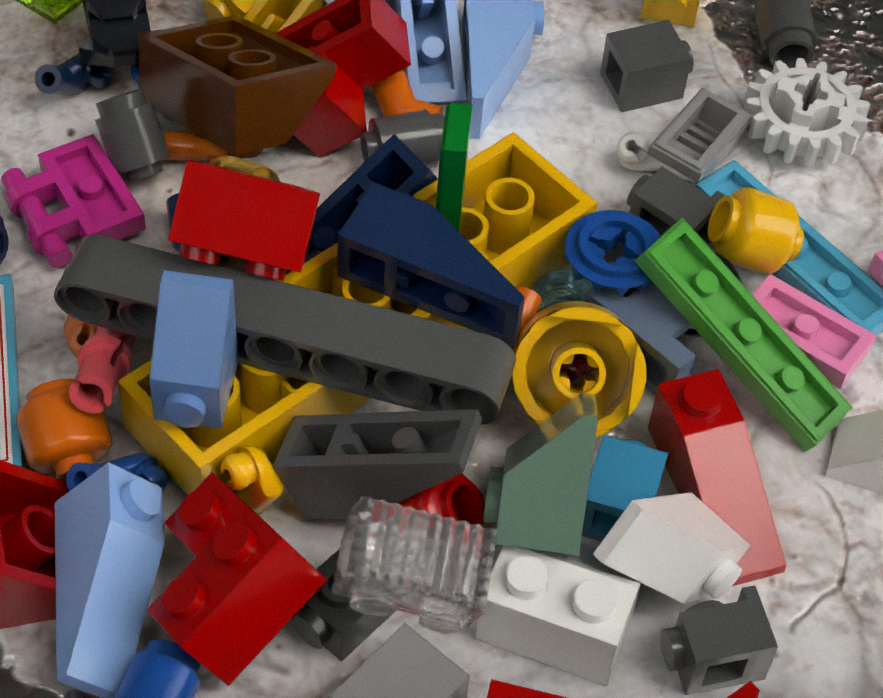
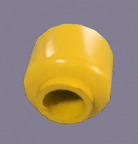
(755, 230)

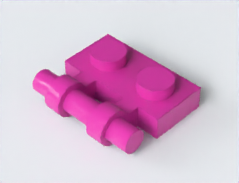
(88, 190)

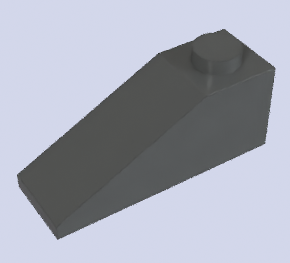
(380, 455)

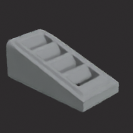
(700, 135)

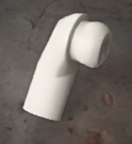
(633, 154)

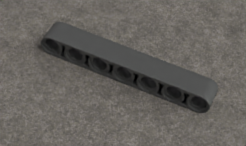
(300, 330)

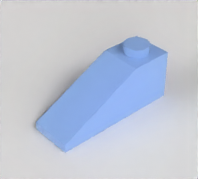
(434, 49)
(496, 51)
(104, 575)

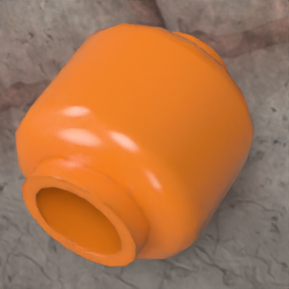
(58, 432)

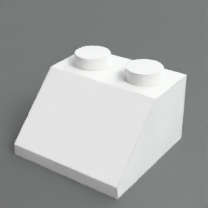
(559, 610)

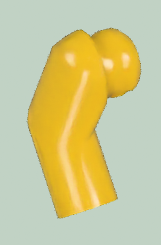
(252, 477)

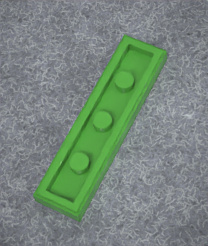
(743, 335)

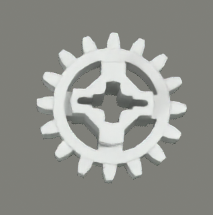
(806, 112)

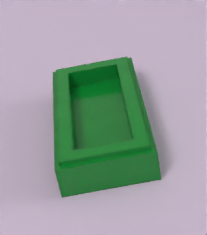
(453, 162)

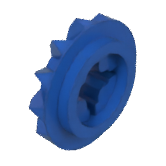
(600, 233)

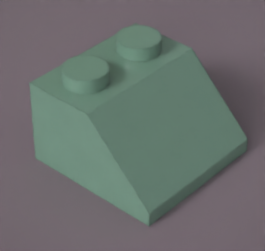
(546, 482)

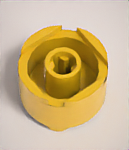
(607, 345)

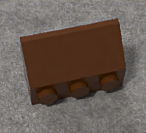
(232, 82)

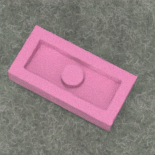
(824, 335)

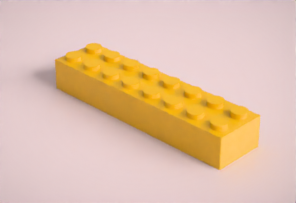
(511, 213)

